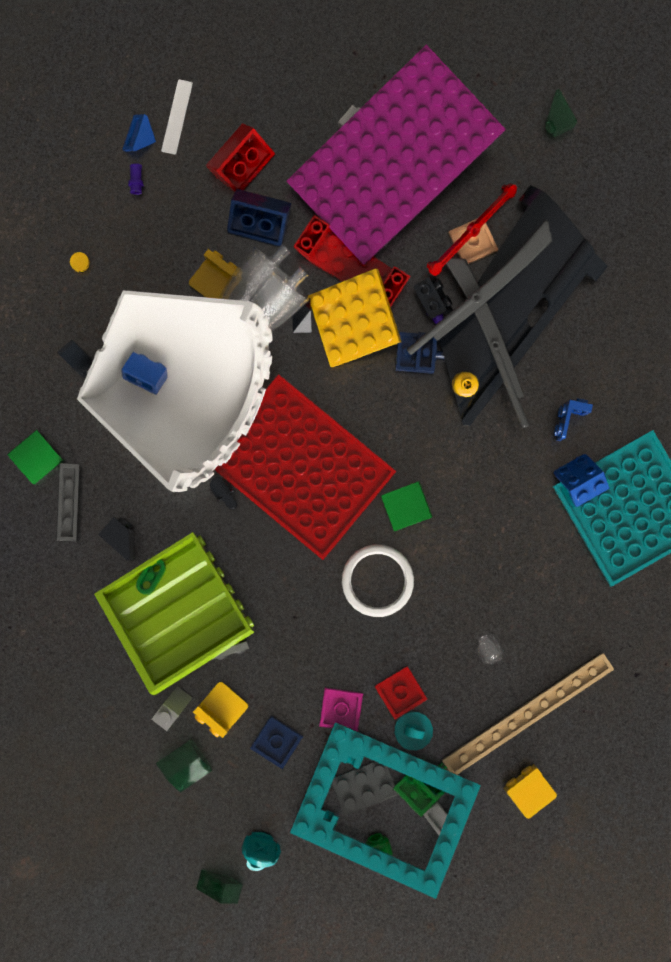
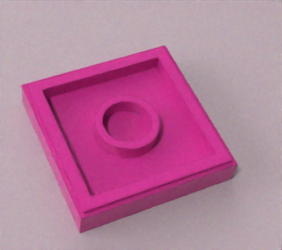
(341, 707)

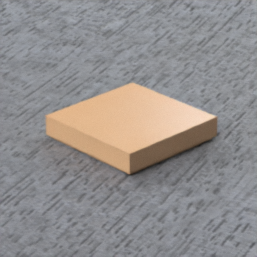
(475, 247)

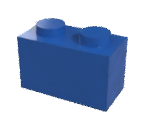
(144, 373)

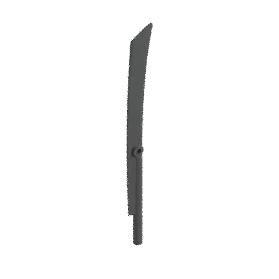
(522, 258)
(469, 285)

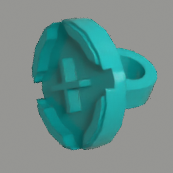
(413, 730)
(260, 851)

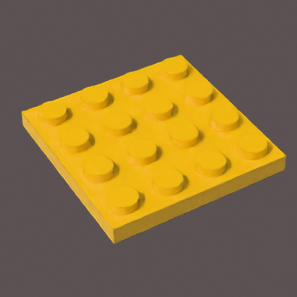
(354, 318)

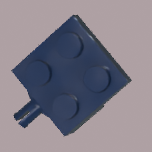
(420, 361)

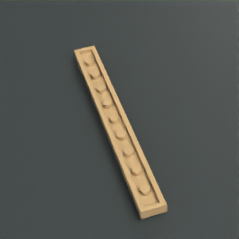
(528, 714)

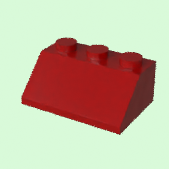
(240, 158)

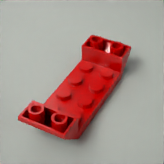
(331, 255)

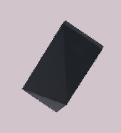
(302, 319)

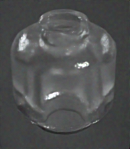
(489, 650)

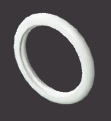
(408, 581)

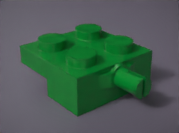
(418, 794)

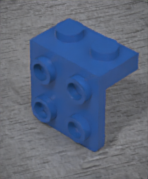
(577, 407)
(582, 479)

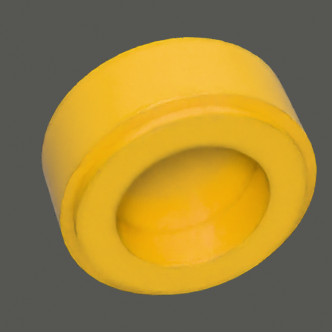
(79, 262)

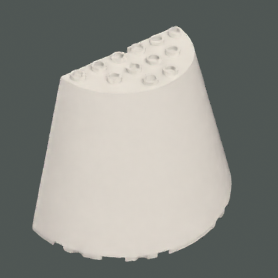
(213, 387)

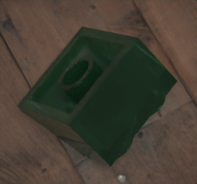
(184, 765)

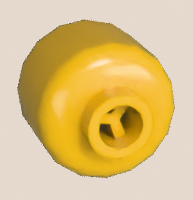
(458, 384)

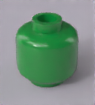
(380, 842)

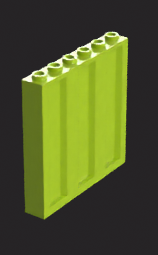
(181, 621)

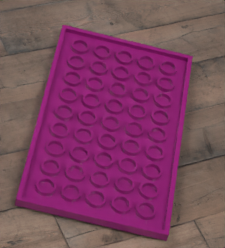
(395, 154)

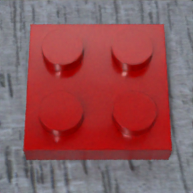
(400, 692)

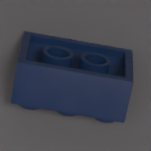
(258, 217)

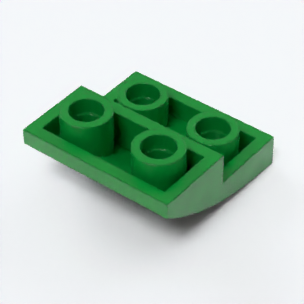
(35, 457)
(406, 506)

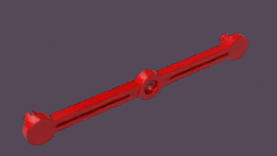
(473, 229)

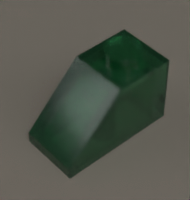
(560, 116)
(219, 887)

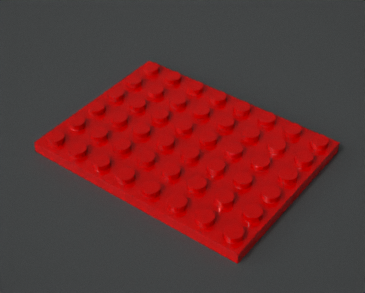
(305, 469)

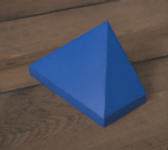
(139, 134)

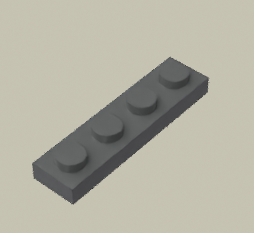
(67, 502)

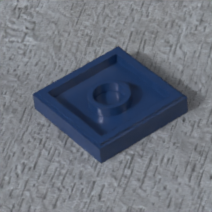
(276, 742)

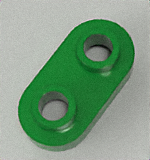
(152, 577)

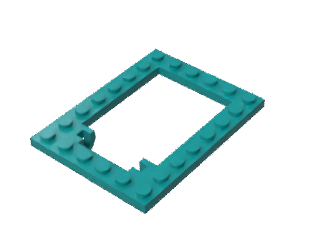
(351, 747)

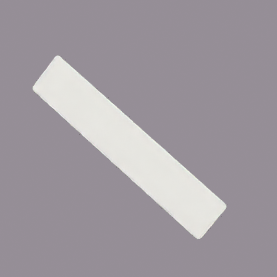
(177, 117)

